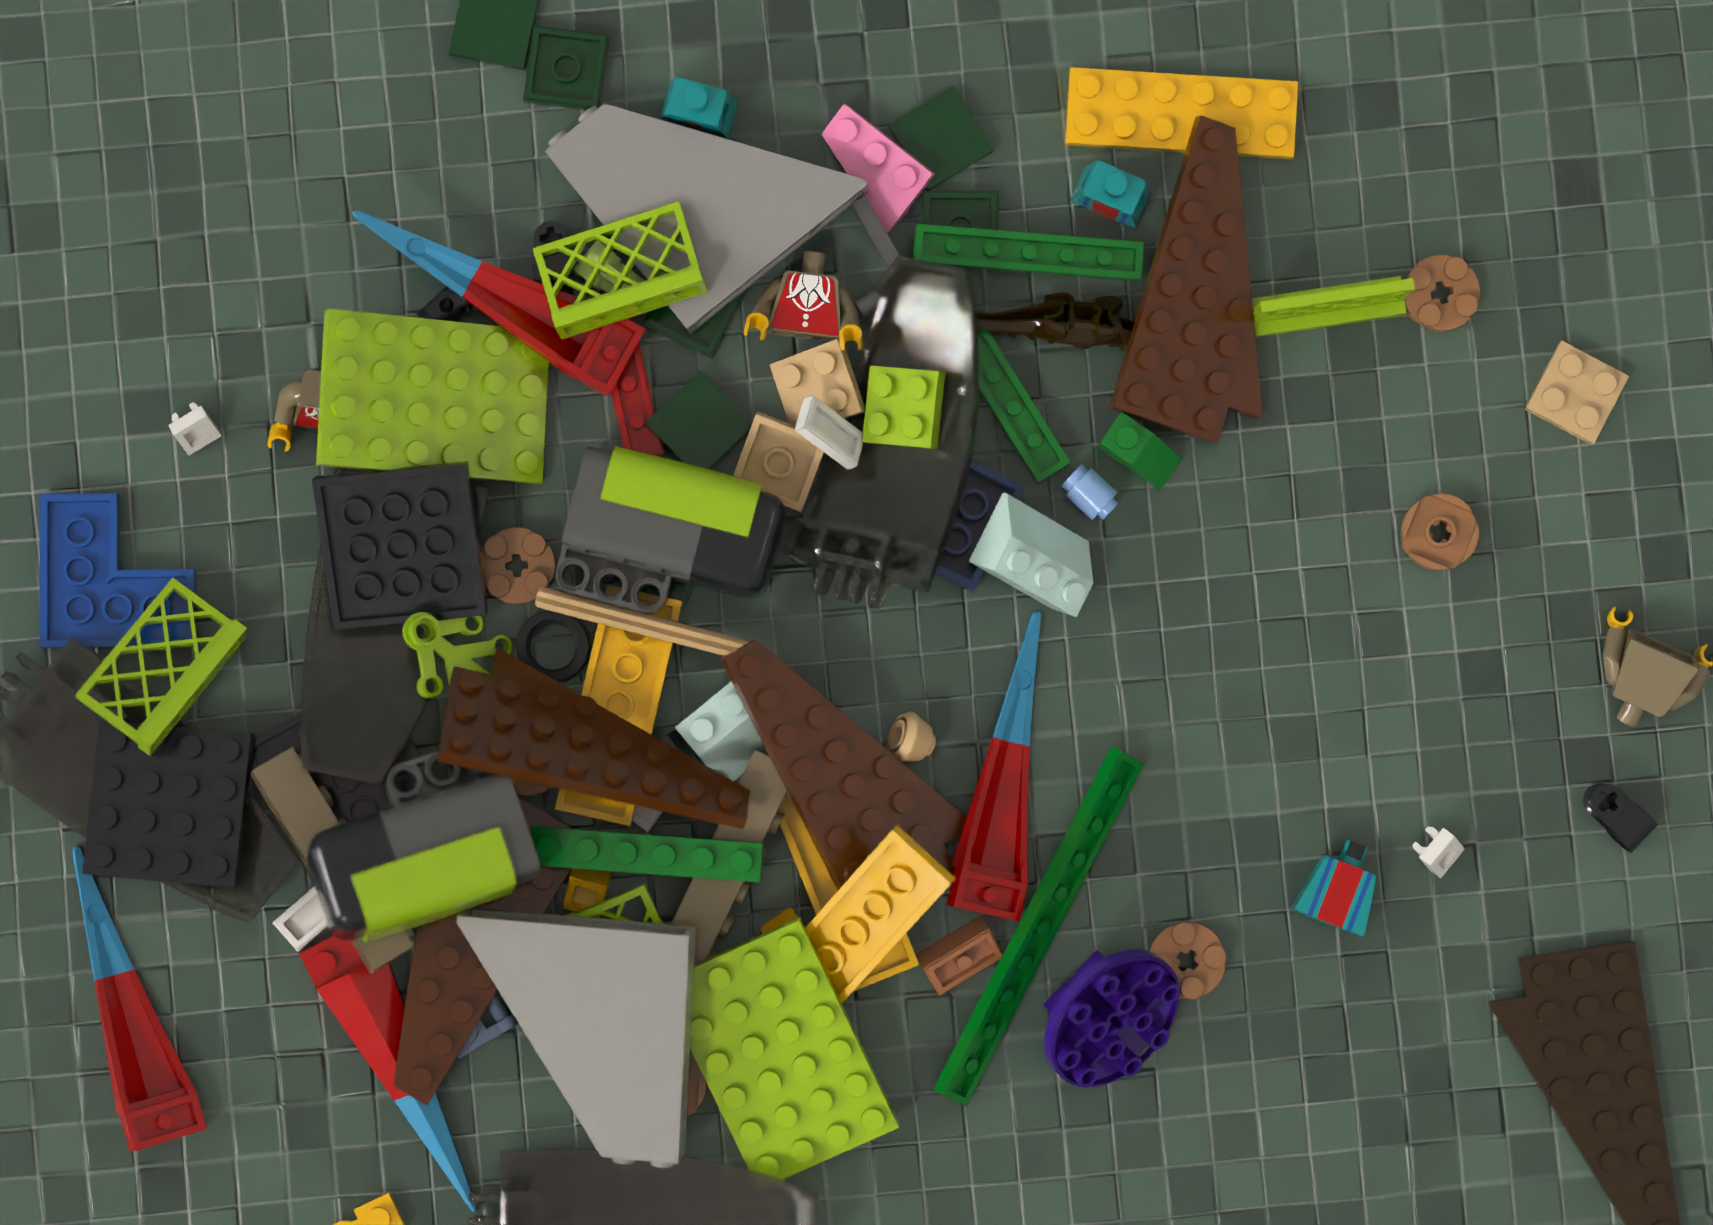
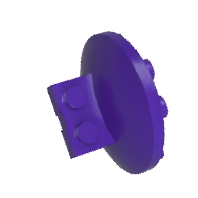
(1110, 1017)

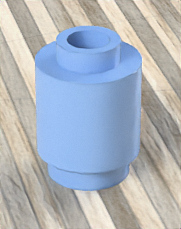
(1090, 492)

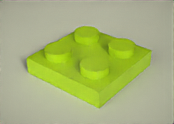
(903, 407)

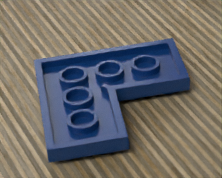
(82, 578)

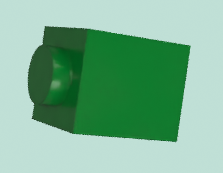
(1139, 451)

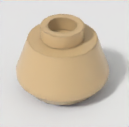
(910, 738)

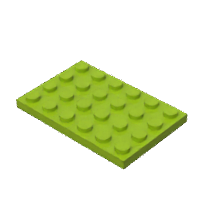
(430, 395)
(783, 1054)

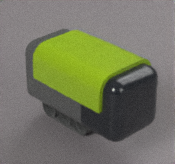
(666, 523)
(424, 857)

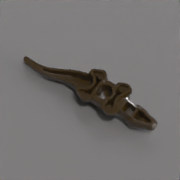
(1064, 322)

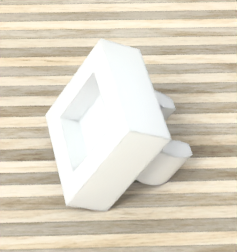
(194, 429)
(1440, 852)

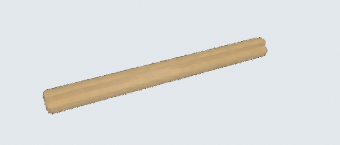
(637, 622)

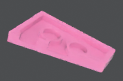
(888, 169)

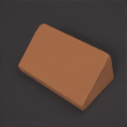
(960, 955)

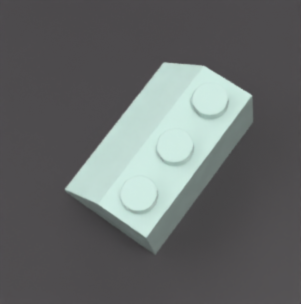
(1035, 556)
(722, 733)

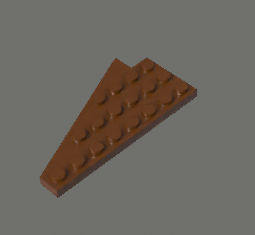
(1195, 321)
(834, 771)
(450, 983)

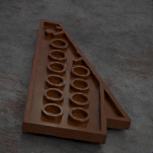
(551, 736)

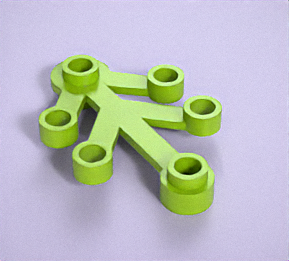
(453, 655)

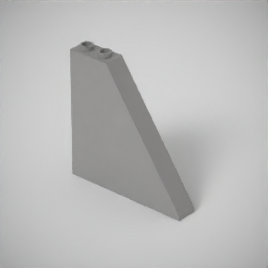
(737, 200)
(605, 1016)

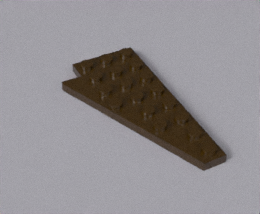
(1593, 1060)

